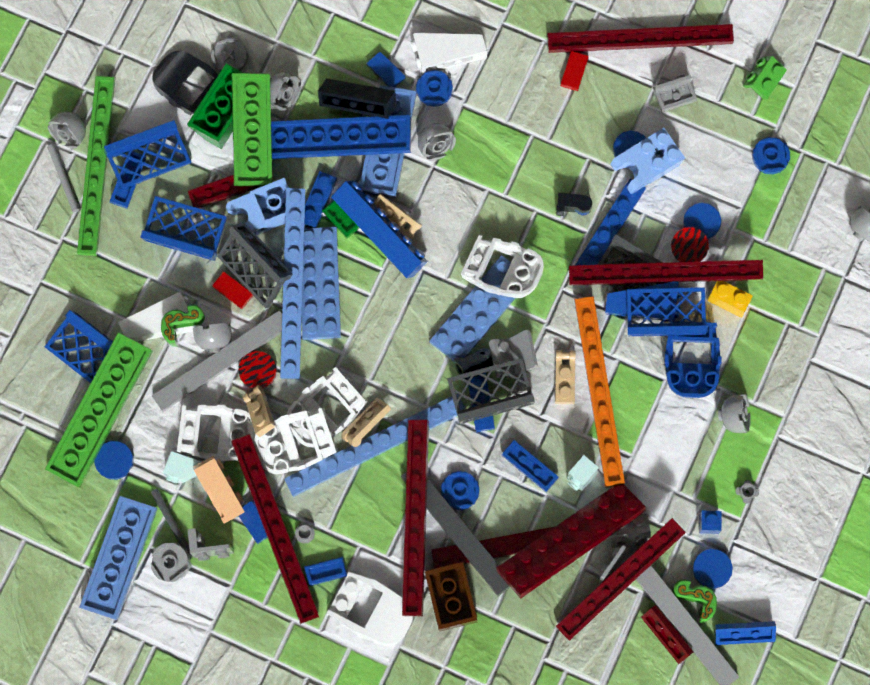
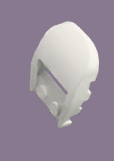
(521, 276)
(342, 389)
(234, 424)
(278, 447)
(386, 623)

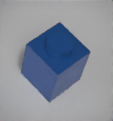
(710, 522)

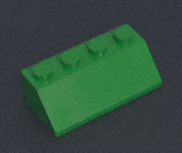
(214, 114)

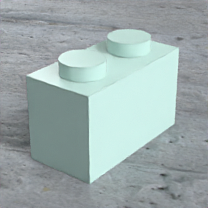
(582, 474)

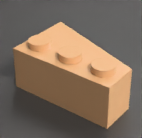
(219, 488)

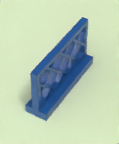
(137, 142)
(180, 244)
(671, 328)
(86, 330)

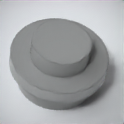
(304, 533)

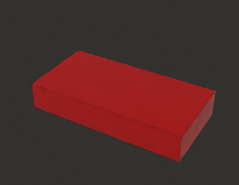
(574, 71)
(232, 290)

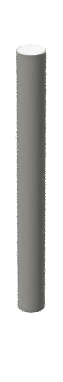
(63, 178)

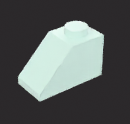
(179, 468)

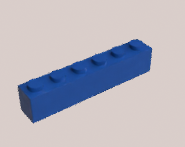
(379, 228)

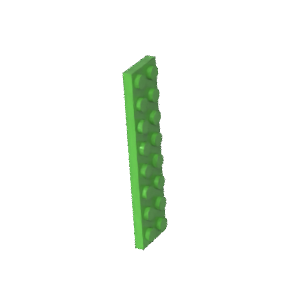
(99, 410)

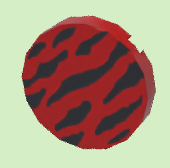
(690, 245)
(257, 369)

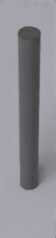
(170, 520)

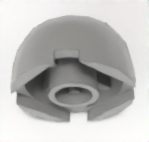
(284, 90)
(68, 128)
(435, 141)
(861, 224)
(212, 336)
(735, 414)

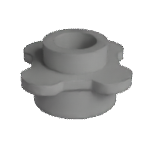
(753, 492)

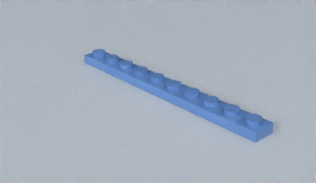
(293, 288)
(368, 448)

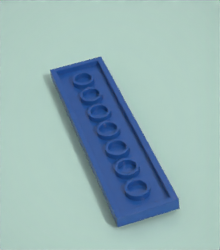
(340, 137)

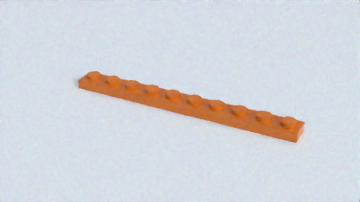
(599, 392)

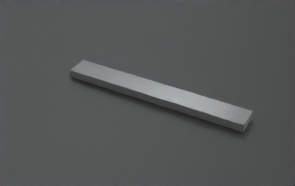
(219, 362)
(687, 627)

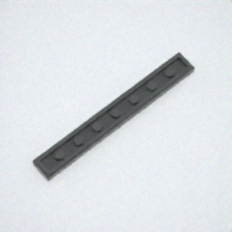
(463, 539)

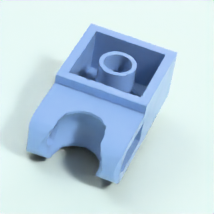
(643, 160)
(259, 206)

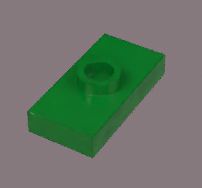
(340, 219)

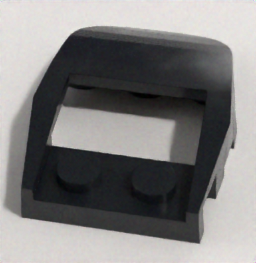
(173, 72)

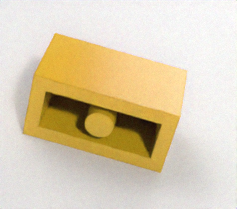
(730, 298)

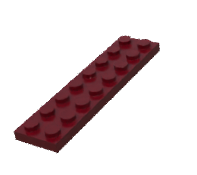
(570, 539)

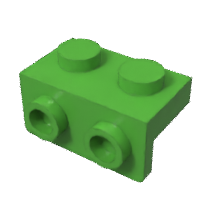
(765, 76)

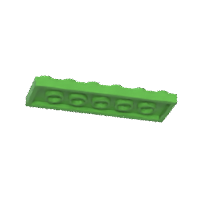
(251, 129)

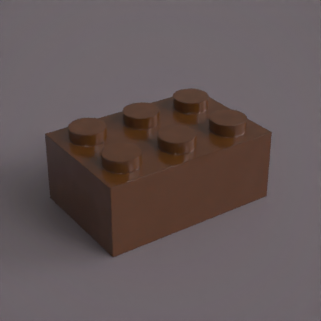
(451, 596)

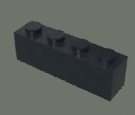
(357, 98)

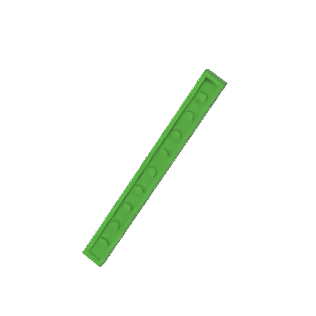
(96, 166)

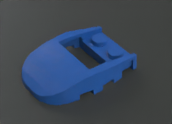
(694, 379)

